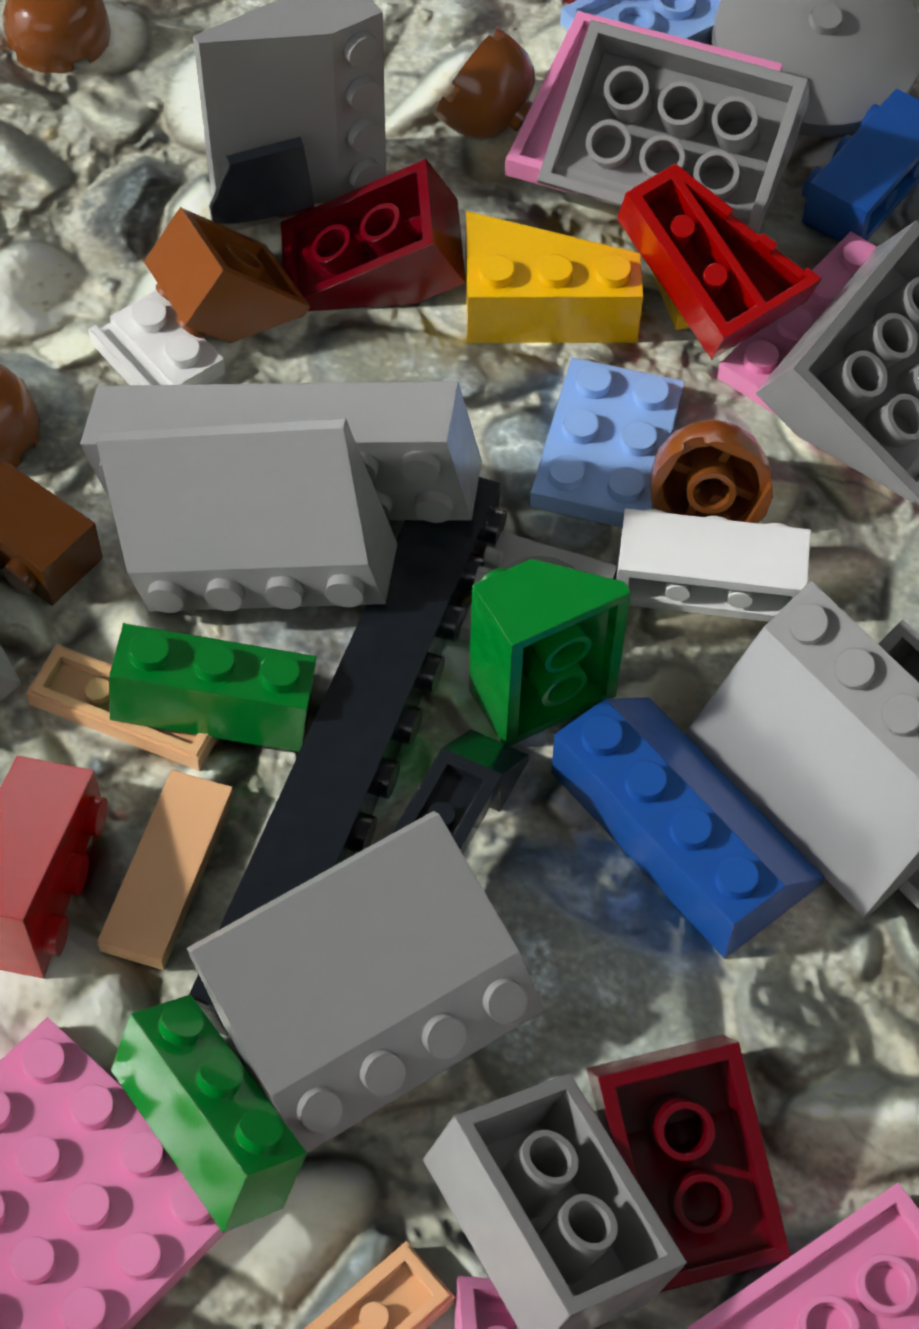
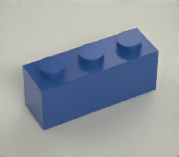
(867, 171)

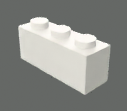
(711, 564)

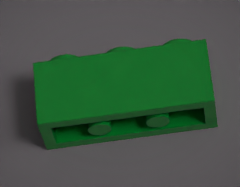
(211, 687)
(207, 1112)

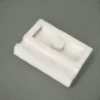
(153, 349)

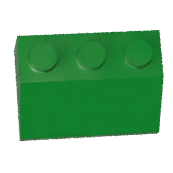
(544, 645)

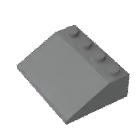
(298, 74)
(660, 104)
(857, 371)
(248, 516)
(824, 745)
(366, 981)

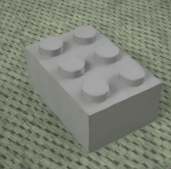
(552, 1209)

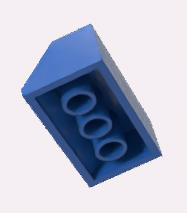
(681, 820)

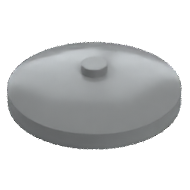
(843, 47)

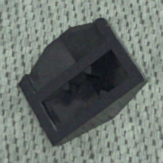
(262, 186)

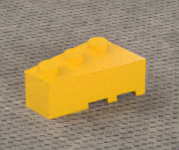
(547, 286)

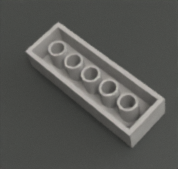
(408, 433)

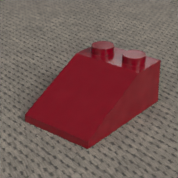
(377, 243)
(696, 1152)

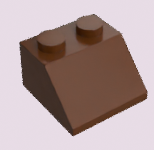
(221, 280)

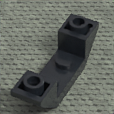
(466, 782)

